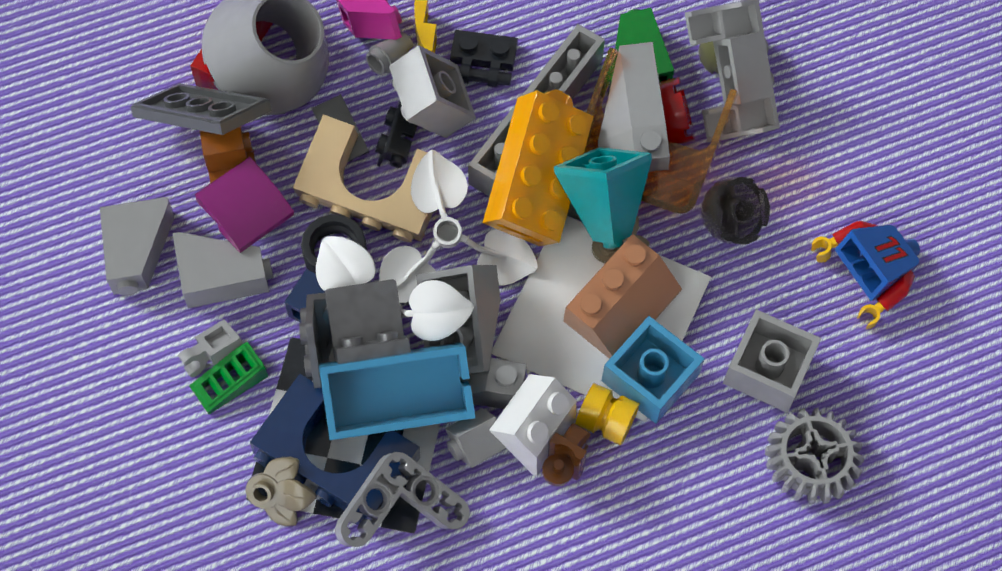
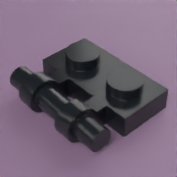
(487, 52)

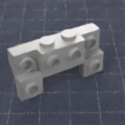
(741, 65)

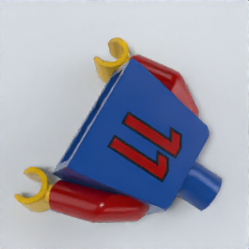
(877, 260)

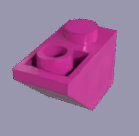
(370, 18)

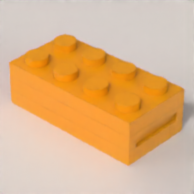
(525, 191)

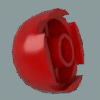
(676, 112)

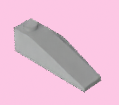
(635, 108)

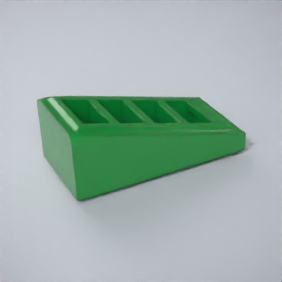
(221, 369)

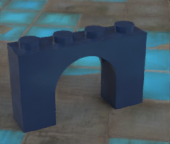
(287, 433)

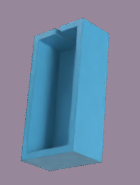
(397, 391)

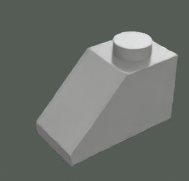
(497, 385)

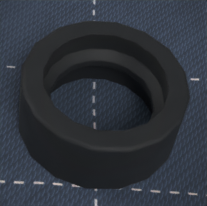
(325, 226)

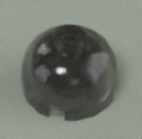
(735, 210)

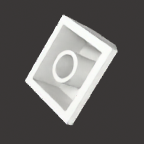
(533, 418)

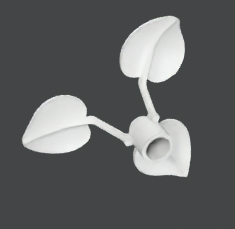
(439, 186)
(435, 305)

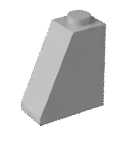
(134, 241)
(217, 272)

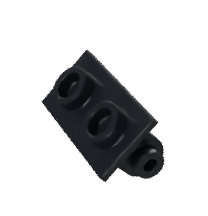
(392, 145)

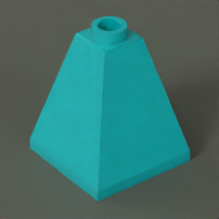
(606, 191)

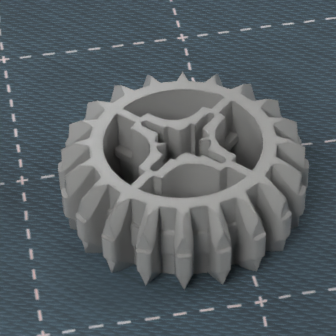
(839, 447)

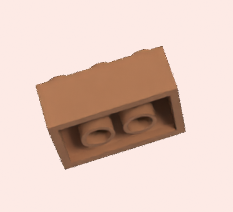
(622, 296)

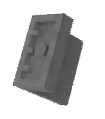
(366, 321)
(315, 335)

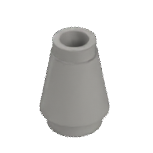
(387, 52)

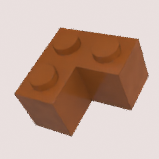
(225, 151)

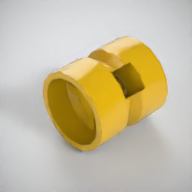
(607, 414)

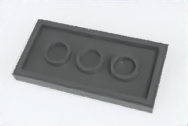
(201, 108)

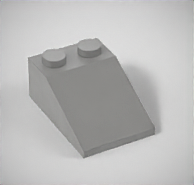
(481, 287)

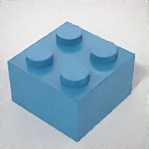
(652, 369)

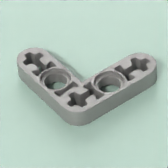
(391, 490)

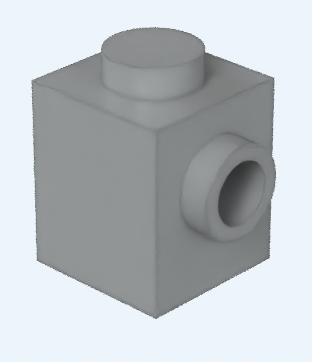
(472, 439)

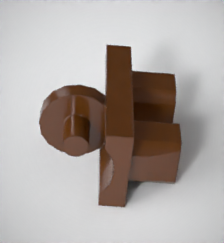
(566, 456)

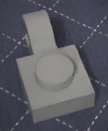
(211, 345)

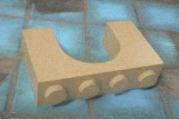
(323, 183)

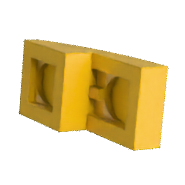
(425, 32)

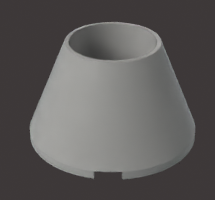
(246, 67)

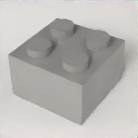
(431, 92)
(771, 360)

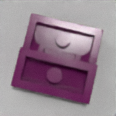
(244, 204)

